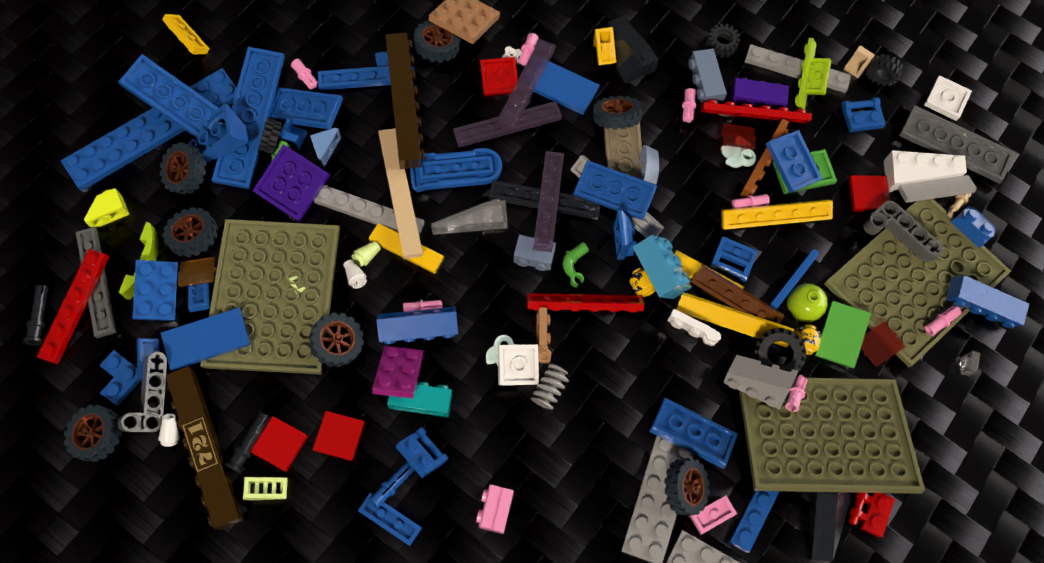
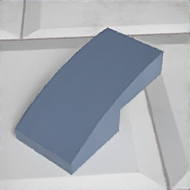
(650, 160)

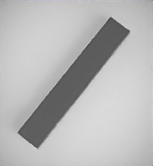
(99, 301)

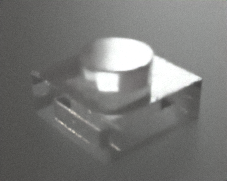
(969, 363)

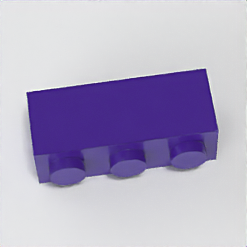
(759, 93)

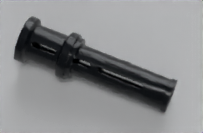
(36, 324)
(242, 451)

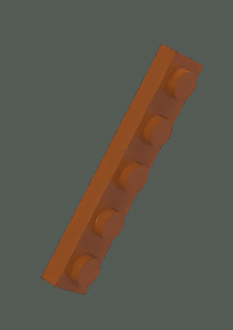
(765, 160)

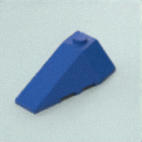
(221, 135)

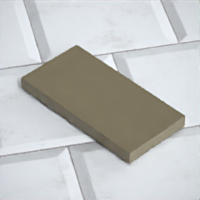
(624, 150)

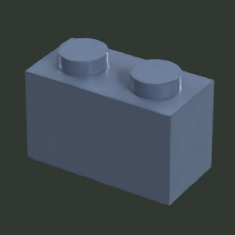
(526, 256)

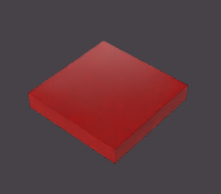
(498, 75)
(868, 192)
(339, 436)
(279, 444)

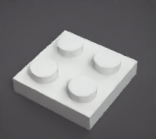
(947, 98)
(518, 365)

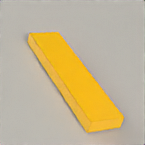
(390, 240)

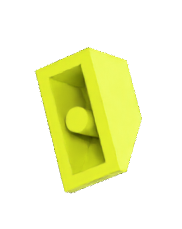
(106, 209)

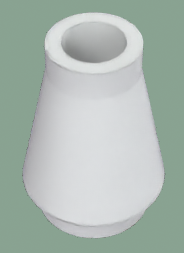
(355, 275)
(169, 431)

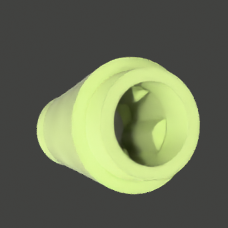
(365, 254)

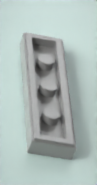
(937, 188)

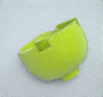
(807, 303)

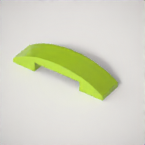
(150, 240)

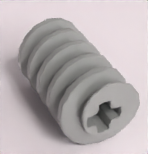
(549, 386)

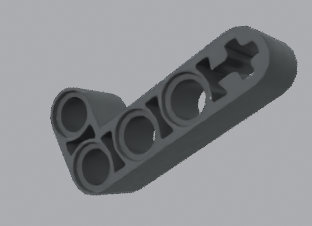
(925, 248)
(147, 392)

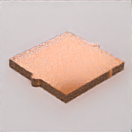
(196, 272)

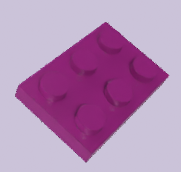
(398, 372)

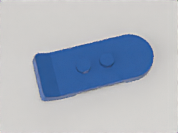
(456, 169)

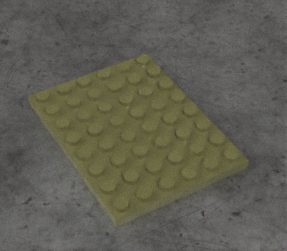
(254, 277)
(910, 292)
(839, 440)

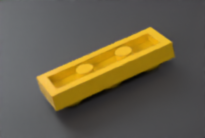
(185, 34)

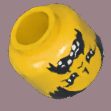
(641, 283)
(810, 338)

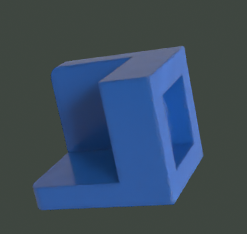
(292, 135)

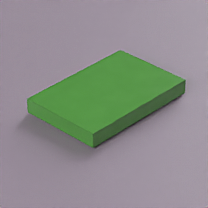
(824, 166)
(843, 334)

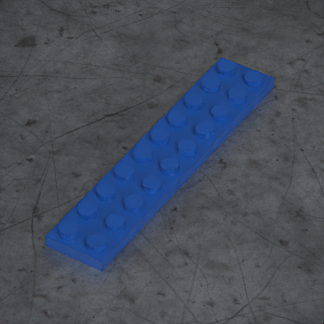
(139, 136)

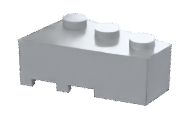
(760, 381)

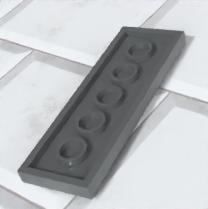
(950, 139)

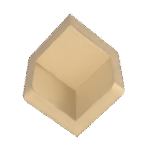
(859, 61)

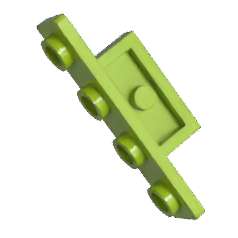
(814, 75)

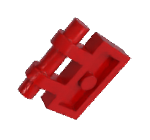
(876, 514)

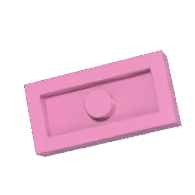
(713, 515)

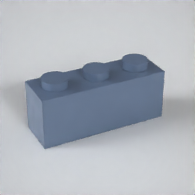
(707, 76)

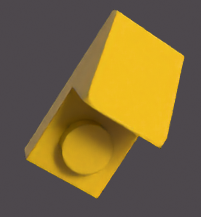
(605, 46)

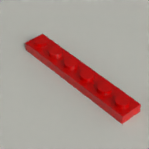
(762, 112)
(590, 302)
(73, 306)

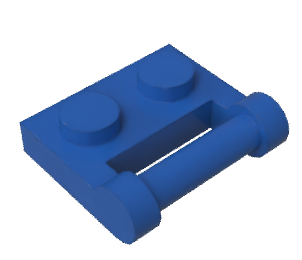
(866, 119)
(734, 253)
(418, 456)

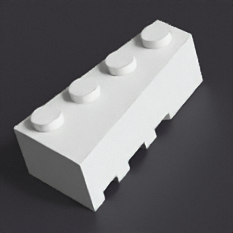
(915, 167)

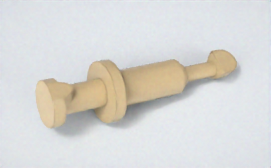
(960, 200)

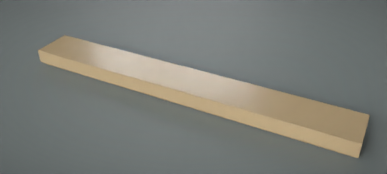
(400, 196)

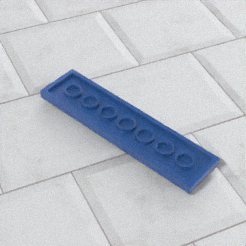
(253, 107)

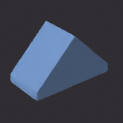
(325, 143)

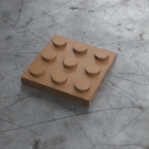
(465, 18)

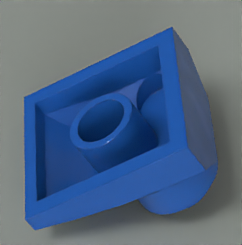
(974, 226)
(623, 235)

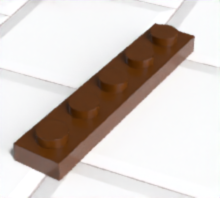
(734, 295)

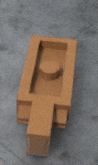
(542, 336)

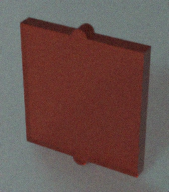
(738, 136)
(881, 344)

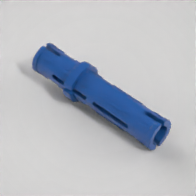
(377, 499)

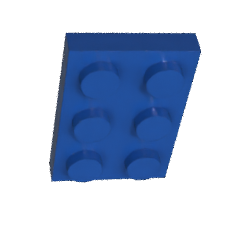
(794, 161)
(155, 290)

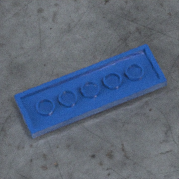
(168, 95)

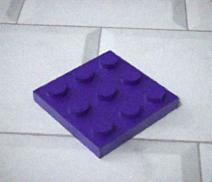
(291, 182)

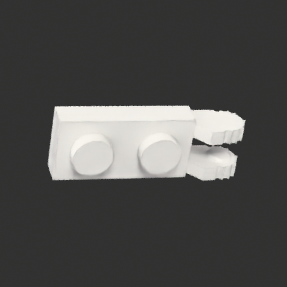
(695, 327)

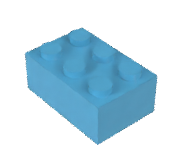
(662, 267)

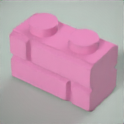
(495, 509)

